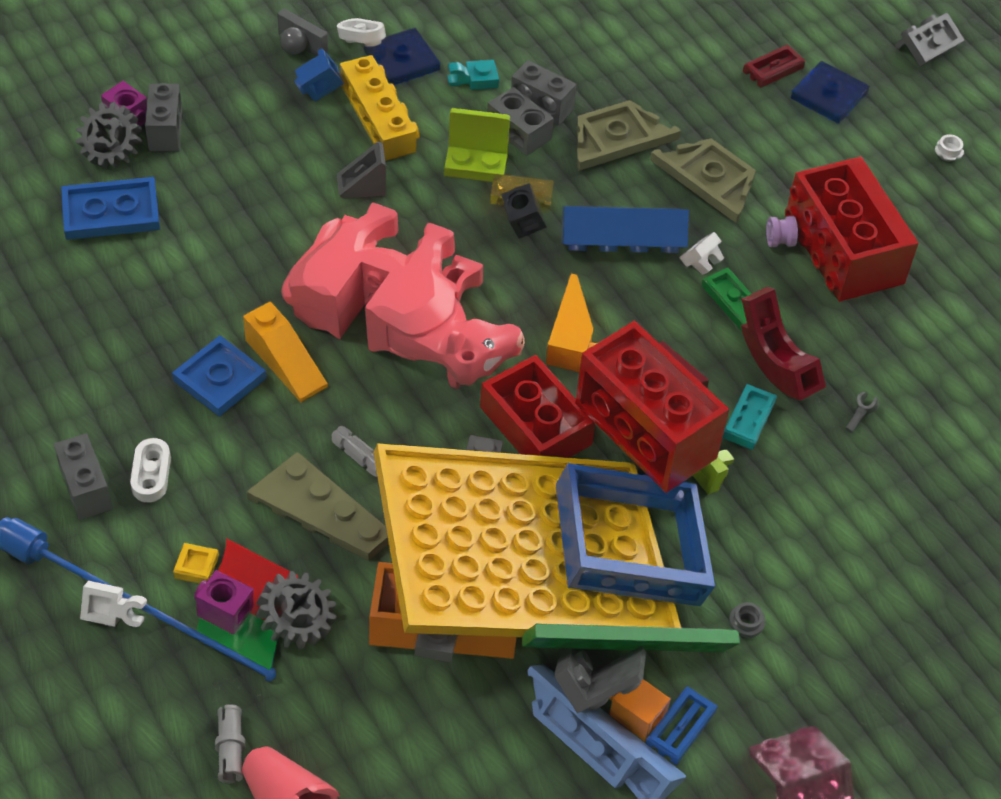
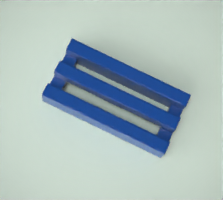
(666, 748)

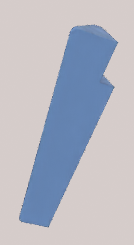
(603, 741)

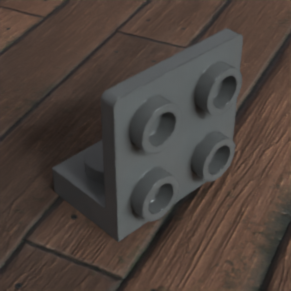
(593, 688)

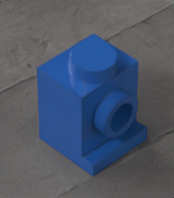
(318, 76)

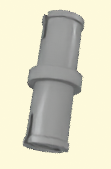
(230, 744)

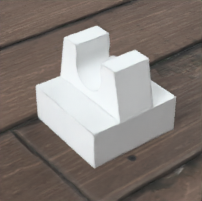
(702, 251)

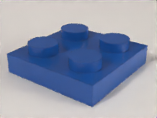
(219, 375)

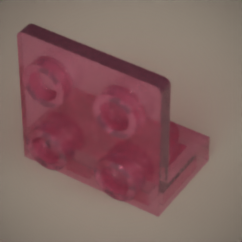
(805, 766)

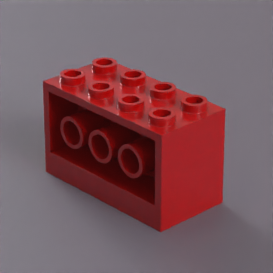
(851, 228)
(651, 406)

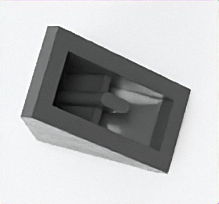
(364, 175)

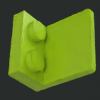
(477, 144)

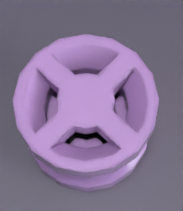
(781, 231)

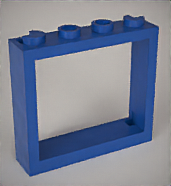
(629, 578)

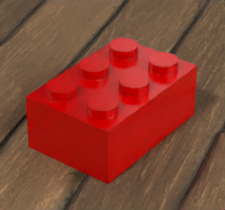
(536, 411)

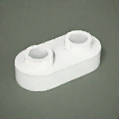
(361, 31)
(149, 472)

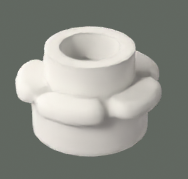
(949, 148)

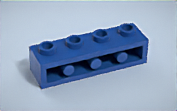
(625, 227)

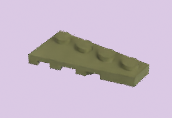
(320, 505)

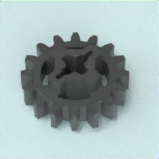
(121, 131)
(308, 622)

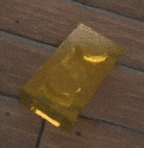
(504, 183)

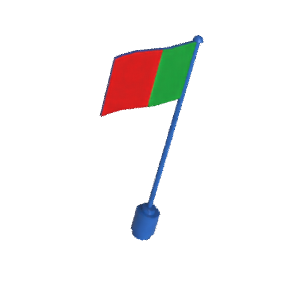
(248, 645)

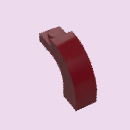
(773, 350)

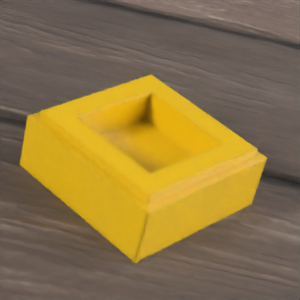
(195, 563)

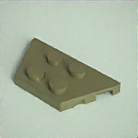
(619, 133)
(710, 173)

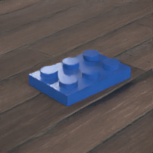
(110, 208)

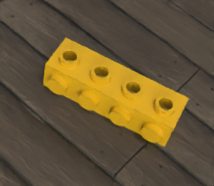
(379, 107)

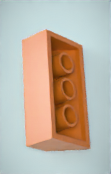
(388, 631)

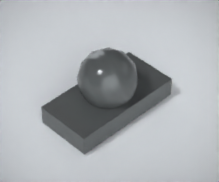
(300, 34)

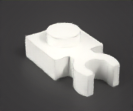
(106, 606)

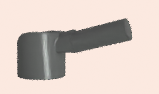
(861, 411)

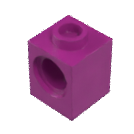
(132, 99)
(227, 614)

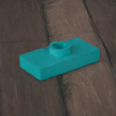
(749, 416)

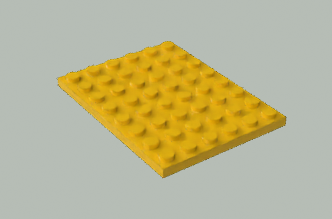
(484, 544)

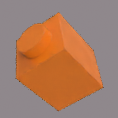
(640, 709)

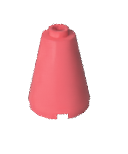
(278, 777)

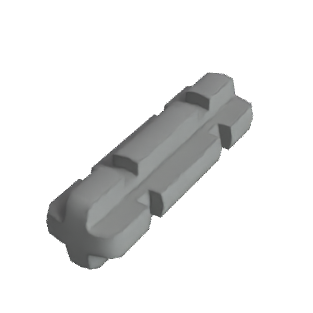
(355, 448)

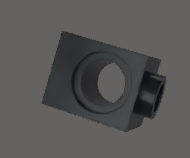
(524, 210)

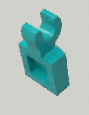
(477, 74)

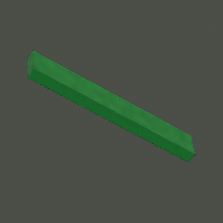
(629, 638)

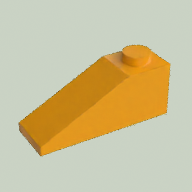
(571, 330)
(283, 351)

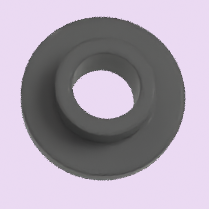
(749, 612)

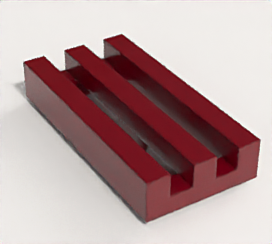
(777, 67)

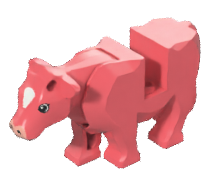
(408, 298)

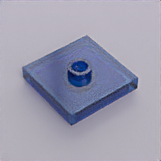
(404, 56)
(830, 92)

